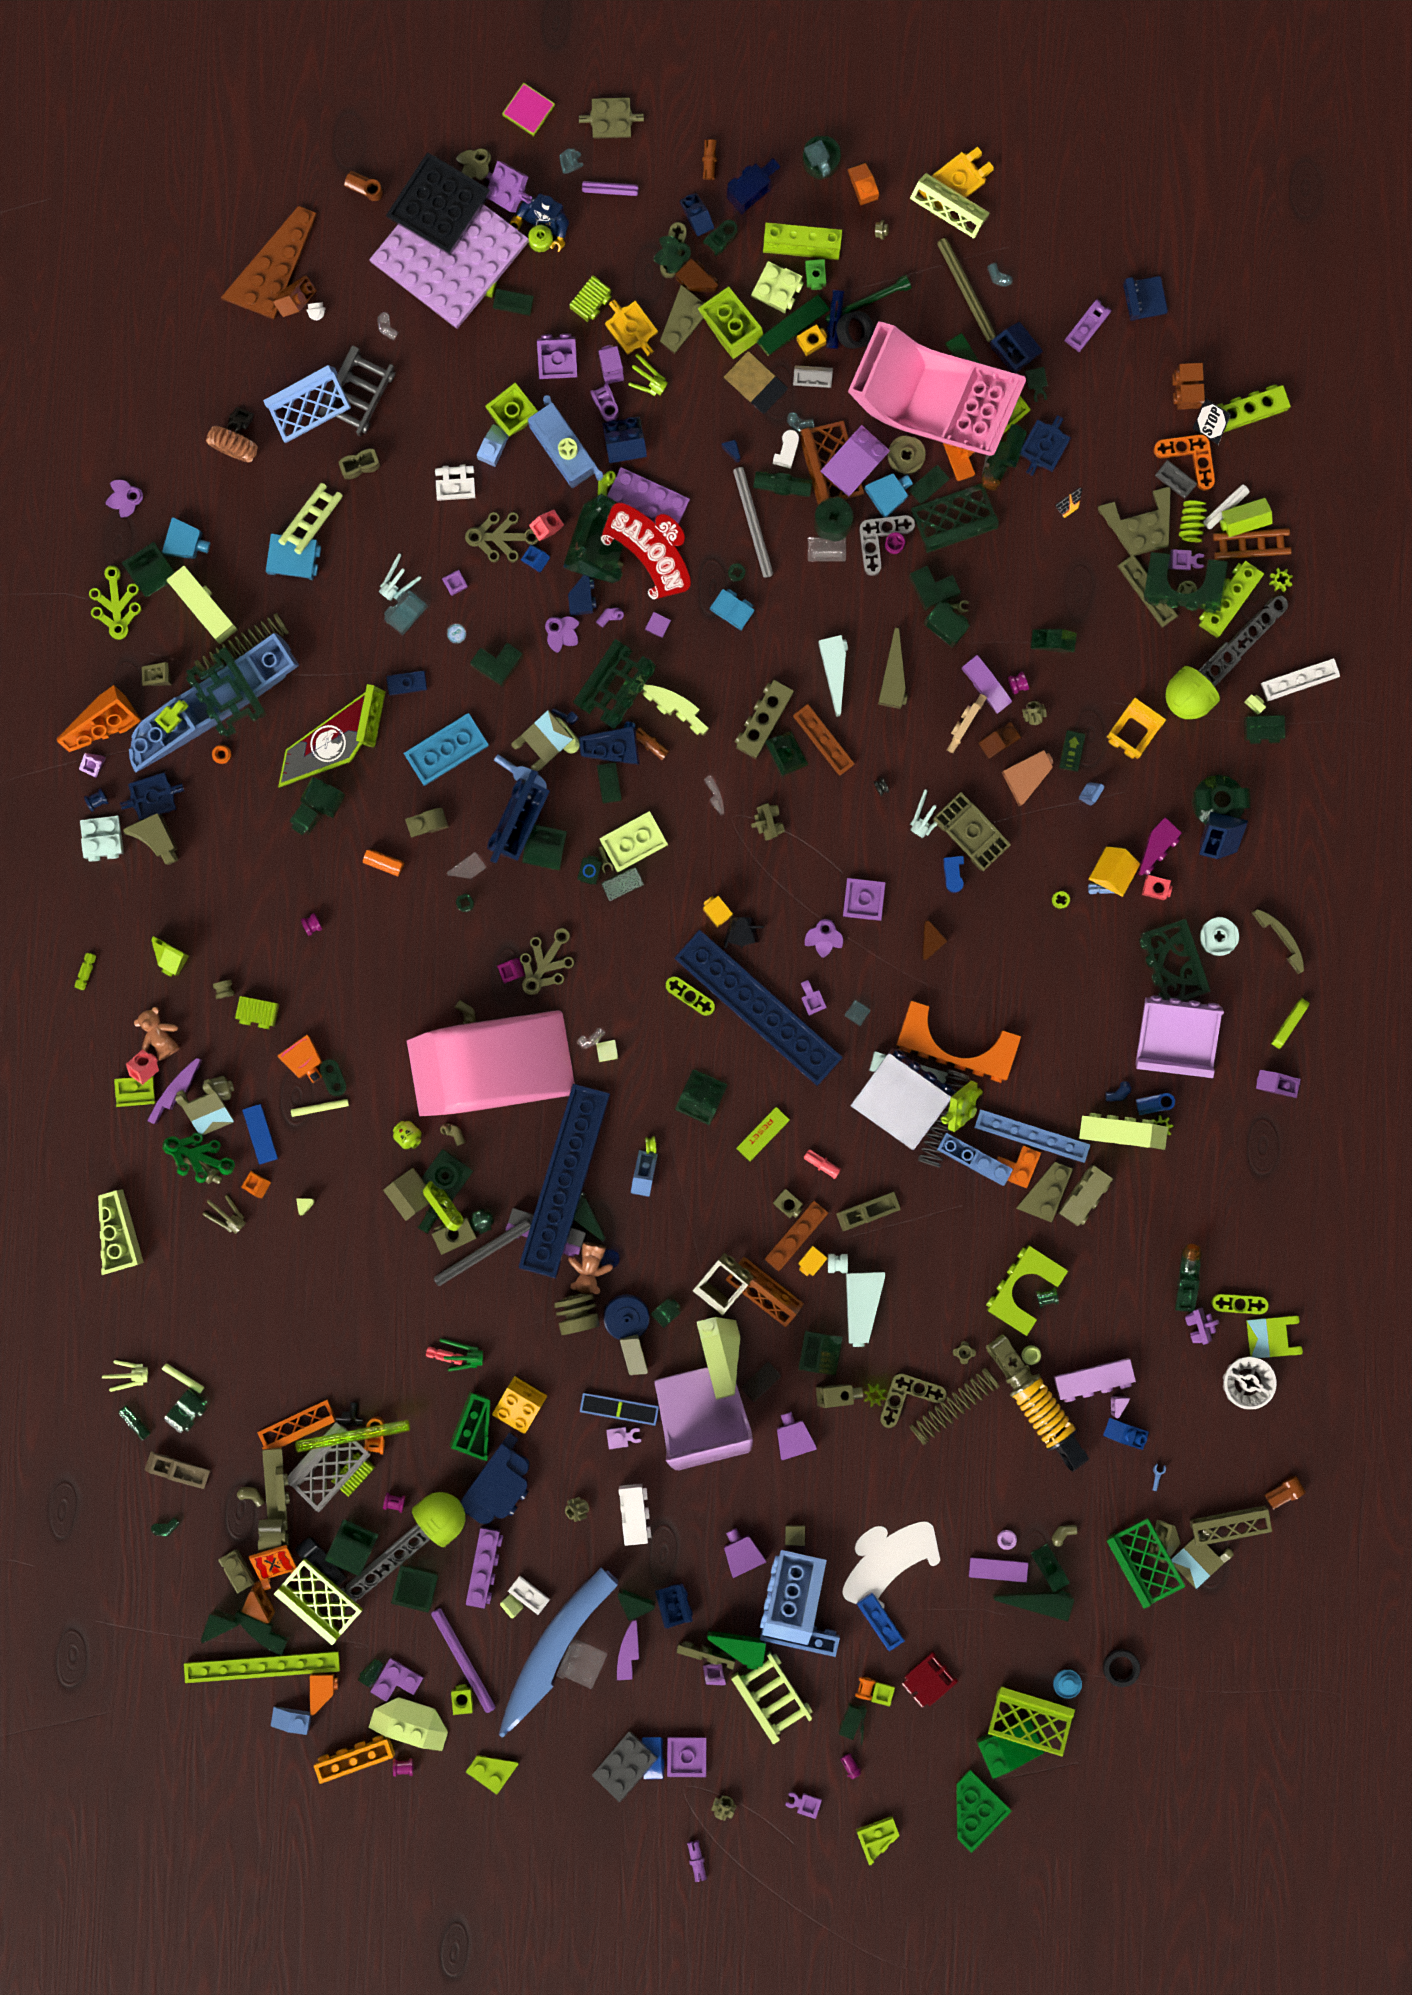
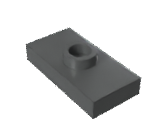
(1176, 479)

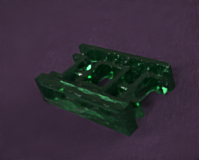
(604, 675)
(238, 685)

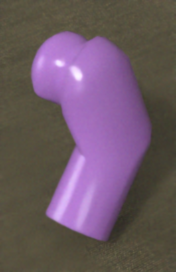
(610, 614)

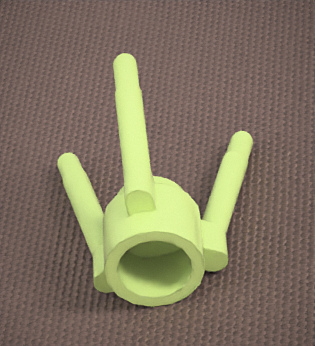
(139, 1375)

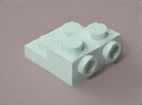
(101, 838)

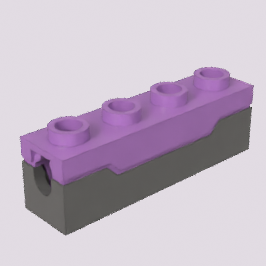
(575, 1237)

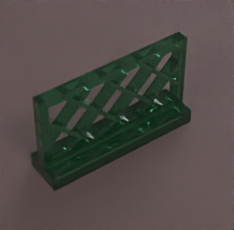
(961, 532)

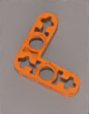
(1197, 453)

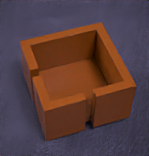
(1188, 391)

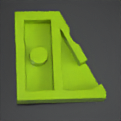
(877, 1837)

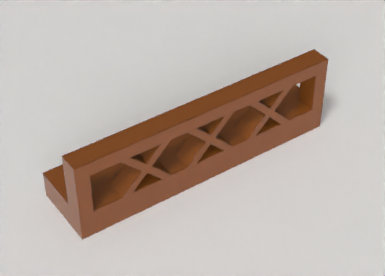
(768, 1289)

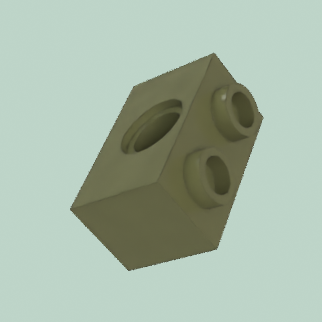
(446, 1244)

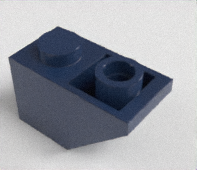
(697, 214)
(580, 597)

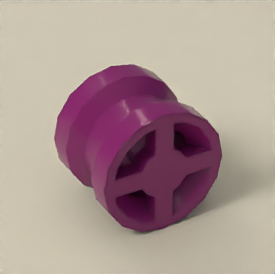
(1018, 683)
(311, 924)

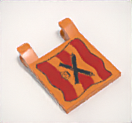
(272, 1563)

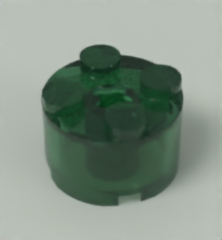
(834, 152)
(836, 509)
(322, 797)

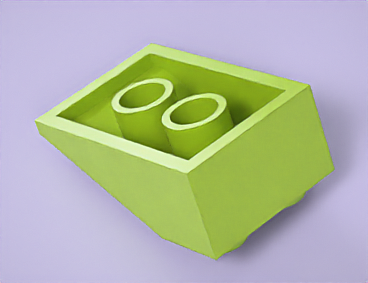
(731, 322)

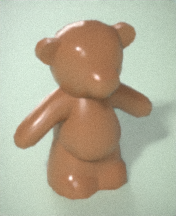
(156, 1034)
(589, 1270)

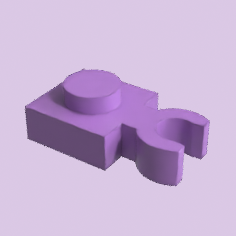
(1183, 560)
(807, 1805)

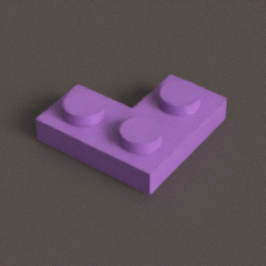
(396, 1675)

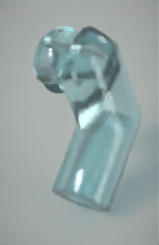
(997, 277)
(798, 424)

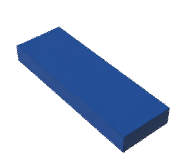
(260, 1134)
(880, 1621)

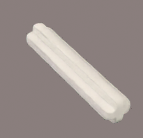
(1229, 503)

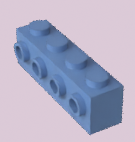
(820, 1642)

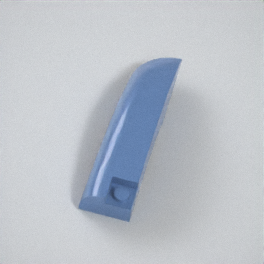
(262, 669)
(539, 1669)

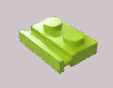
(132, 1093)

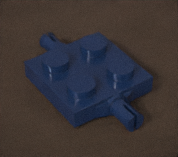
(1044, 445)
(152, 796)

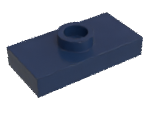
(406, 683)

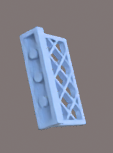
(299, 389)

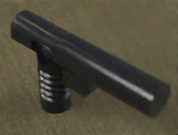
(347, 1416)

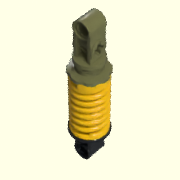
(1040, 1404)

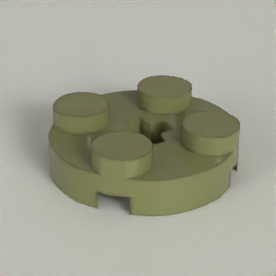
(908, 444)

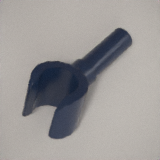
(571, 718)

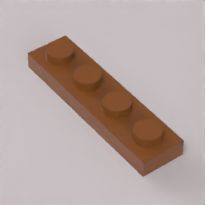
(823, 740)
(796, 1236)

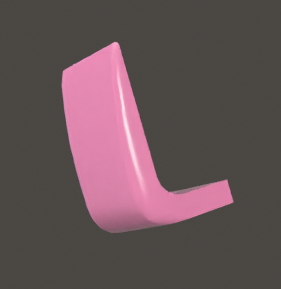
(934, 392)
(491, 1064)

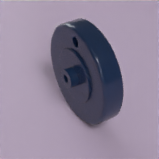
(626, 1316)

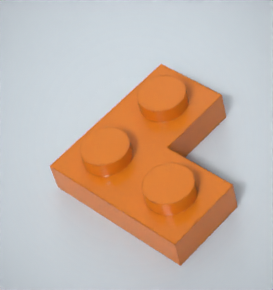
(1023, 1167)

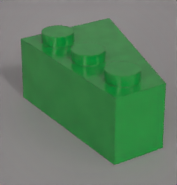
(472, 1428)

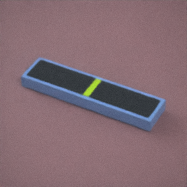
(619, 1409)

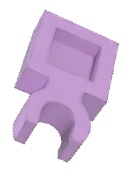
(619, 1437)

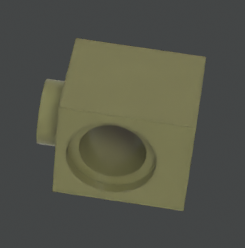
(779, 1201)

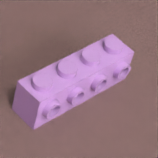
(1094, 1379)

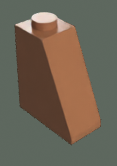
(1027, 775)

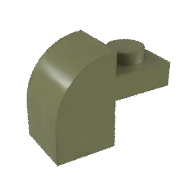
(427, 822)

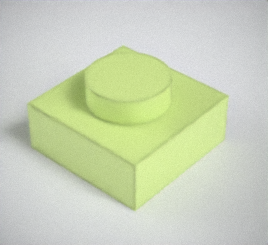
(1255, 703)

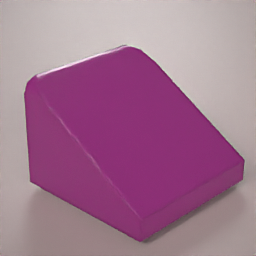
(511, 970)

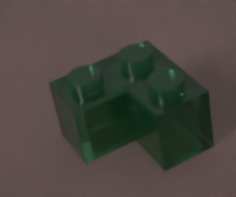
(930, 592)
(498, 668)

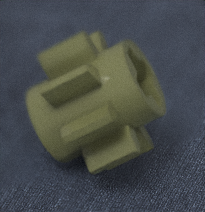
(1034, 712)
(577, 1509)
(723, 1807)

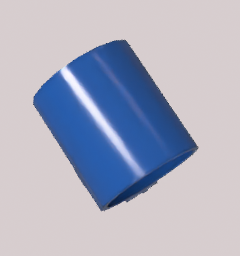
(1153, 1104)

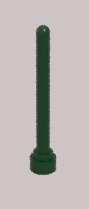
(901, 284)

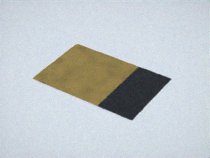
(756, 382)

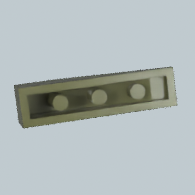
(893, 684)

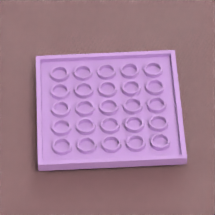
(457, 281)

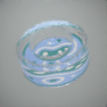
(456, 633)

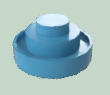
(1067, 1683)

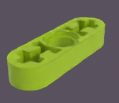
(689, 988)
(1290, 1023)
(435, 1197)
(1254, 1299)

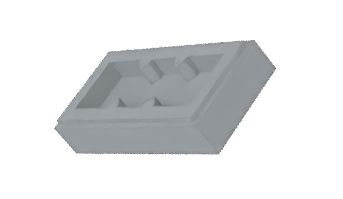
(812, 376)

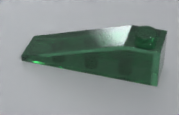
(1046, 1603)

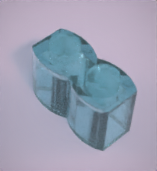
(404, 612)

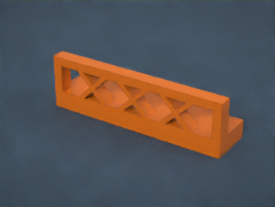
(295, 1435)

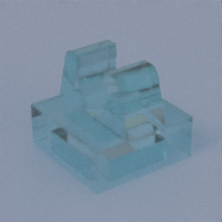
(569, 161)
(857, 1013)

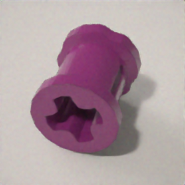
(394, 1502)
(402, 1767)

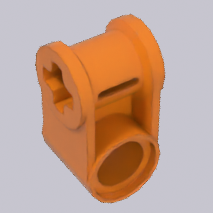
(370, 1444)

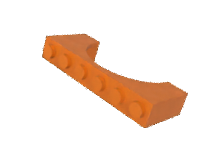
(994, 1062)

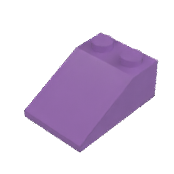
(855, 460)

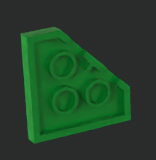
(977, 1810)

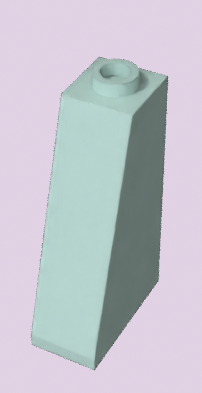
(862, 1303)

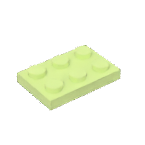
(633, 841)

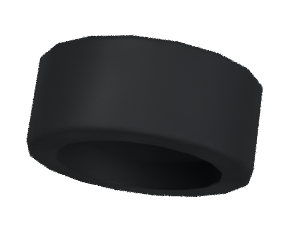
(843, 331)
(1121, 1653)

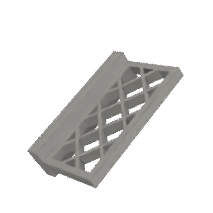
(314, 1459)

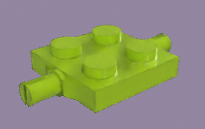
(962, 1106)

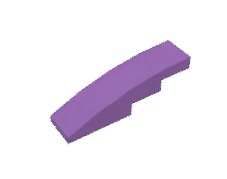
(181, 1082)

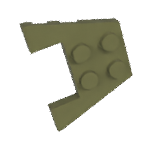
(1145, 531)

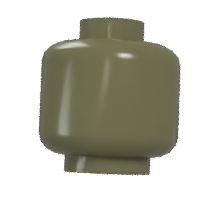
(223, 1087)

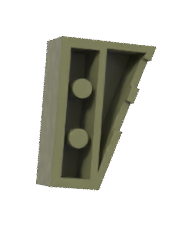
(1085, 1195)

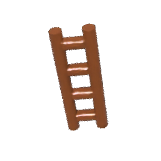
(1261, 551)

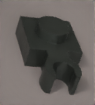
(239, 419)

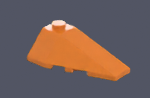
(104, 716)

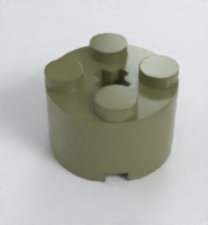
(272, 1534)

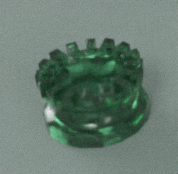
(741, 575)

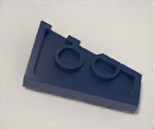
(611, 746)

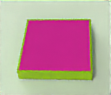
(528, 109)

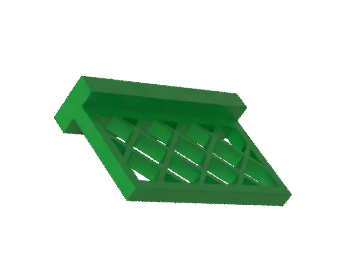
(1130, 1569)

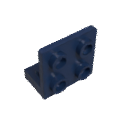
(1145, 298)

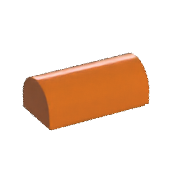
(383, 862)

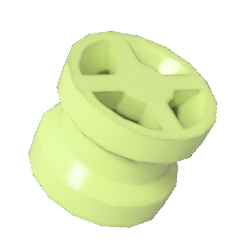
(566, 445)

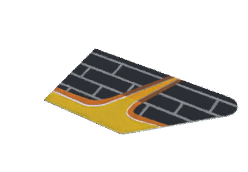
(1069, 503)

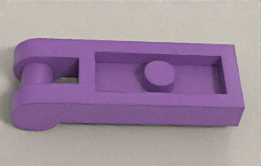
(1087, 326)

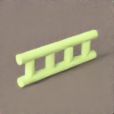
(309, 507)

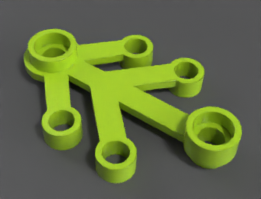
(115, 605)

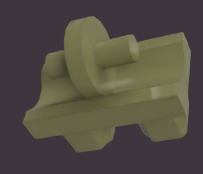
(765, 823)

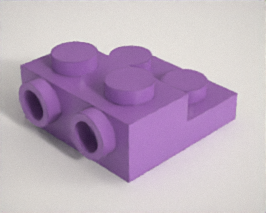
(557, 356)

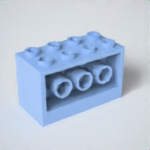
(793, 1597)

